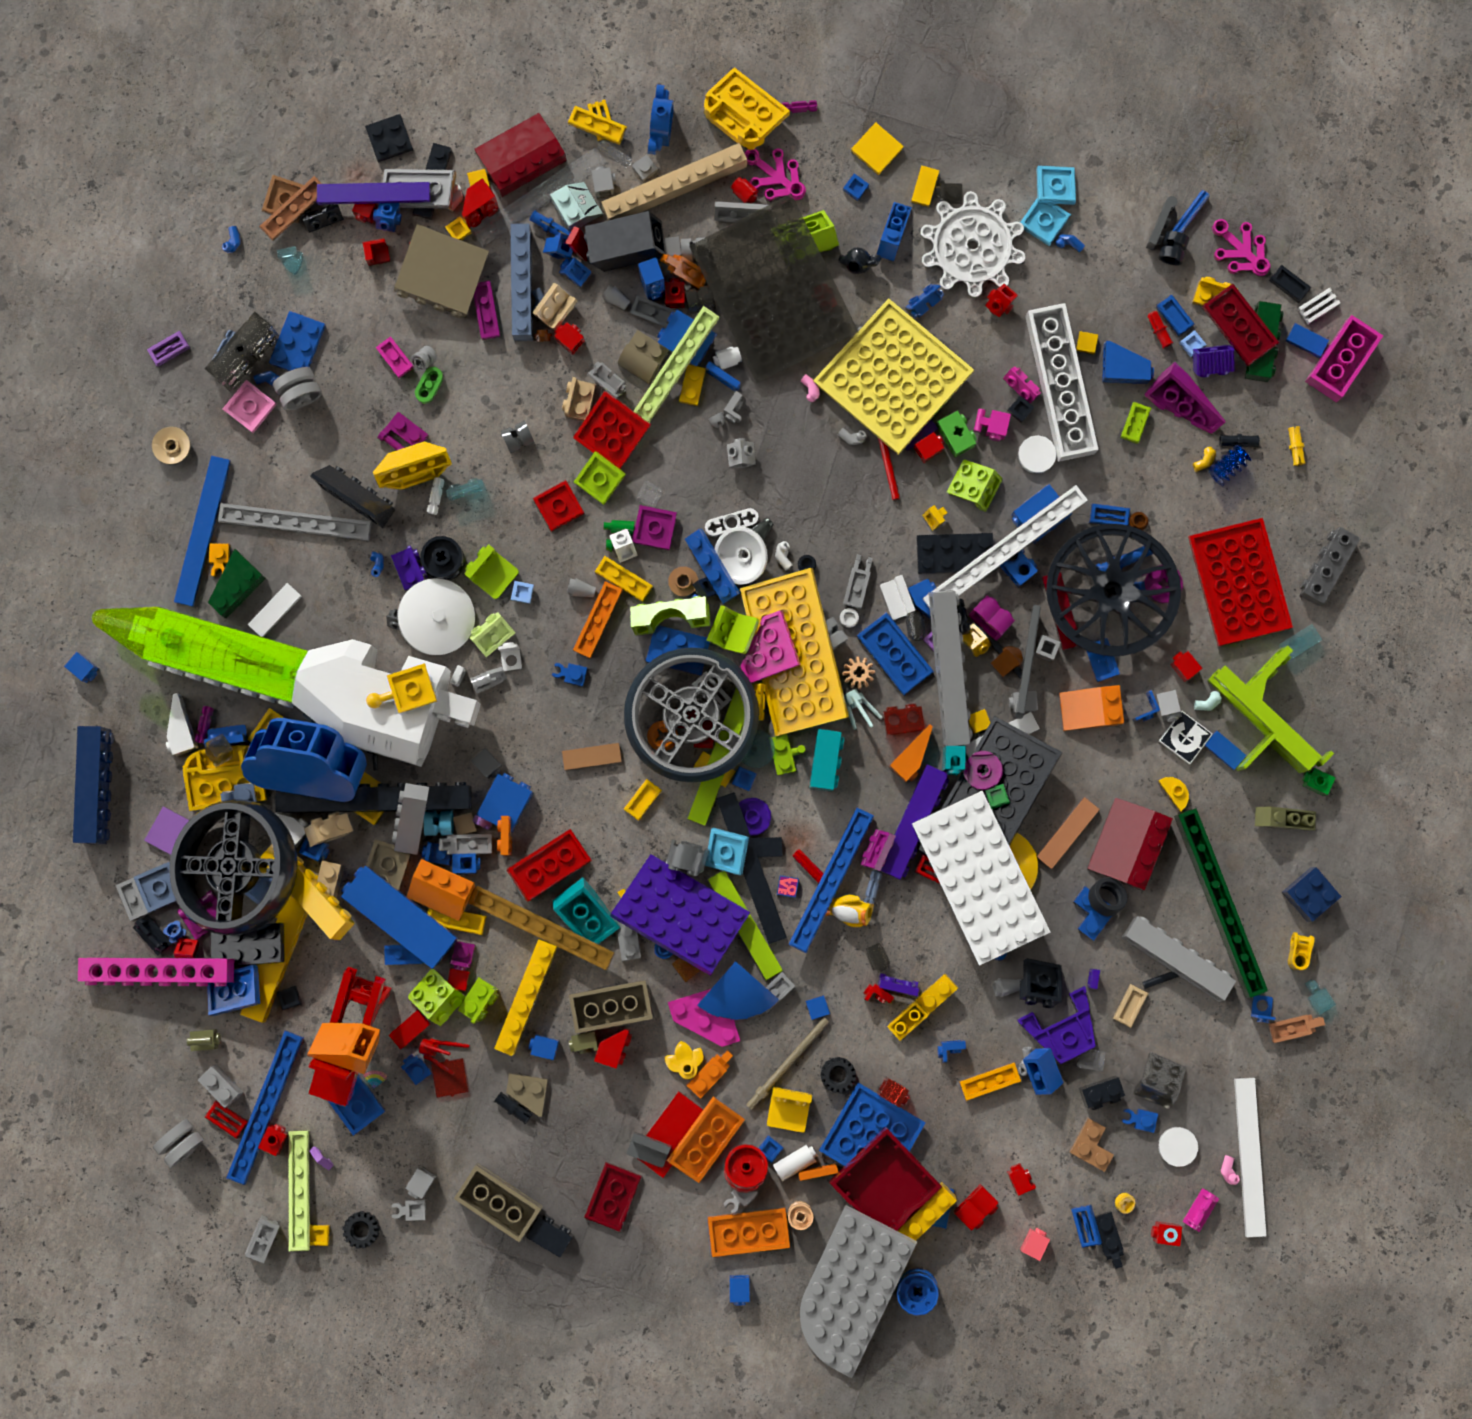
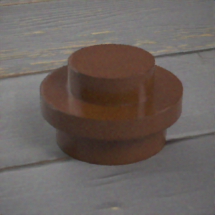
(542, 335)
(1138, 520)

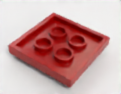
(612, 430)

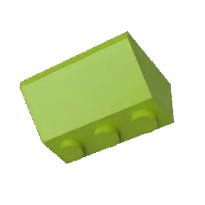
(822, 230)

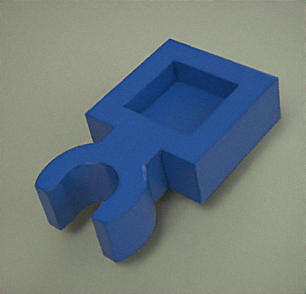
(573, 674)
(1143, 1119)

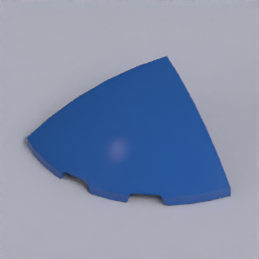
(737, 995)

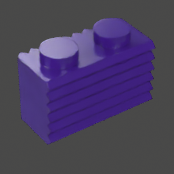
(1213, 360)

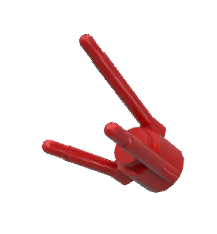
(429, 1048)

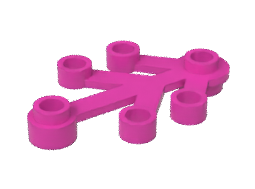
(777, 176)
(1242, 250)

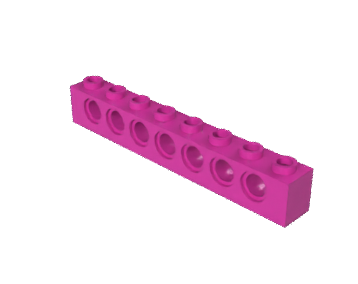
(89, 968)

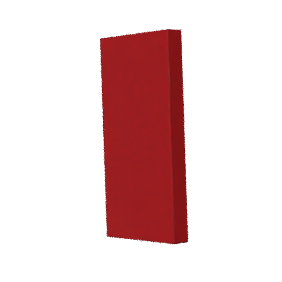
(548, 865)
(673, 1126)

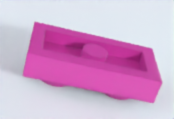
(394, 357)

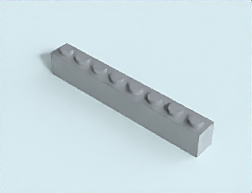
(949, 667)

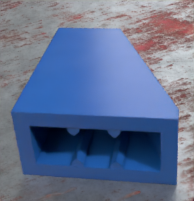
(1124, 366)

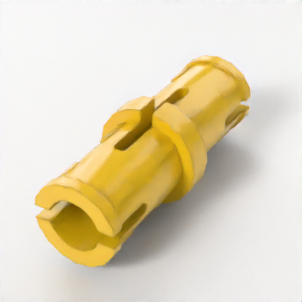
(1296, 446)

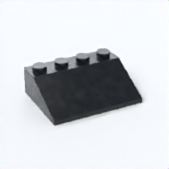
(354, 495)

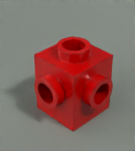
(1001, 300)

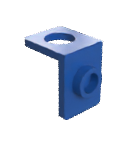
(1154, 705)
(1262, 1016)

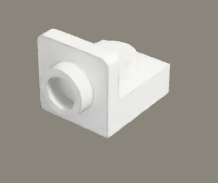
(623, 545)

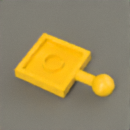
(409, 689)

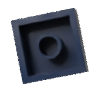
(1311, 894)

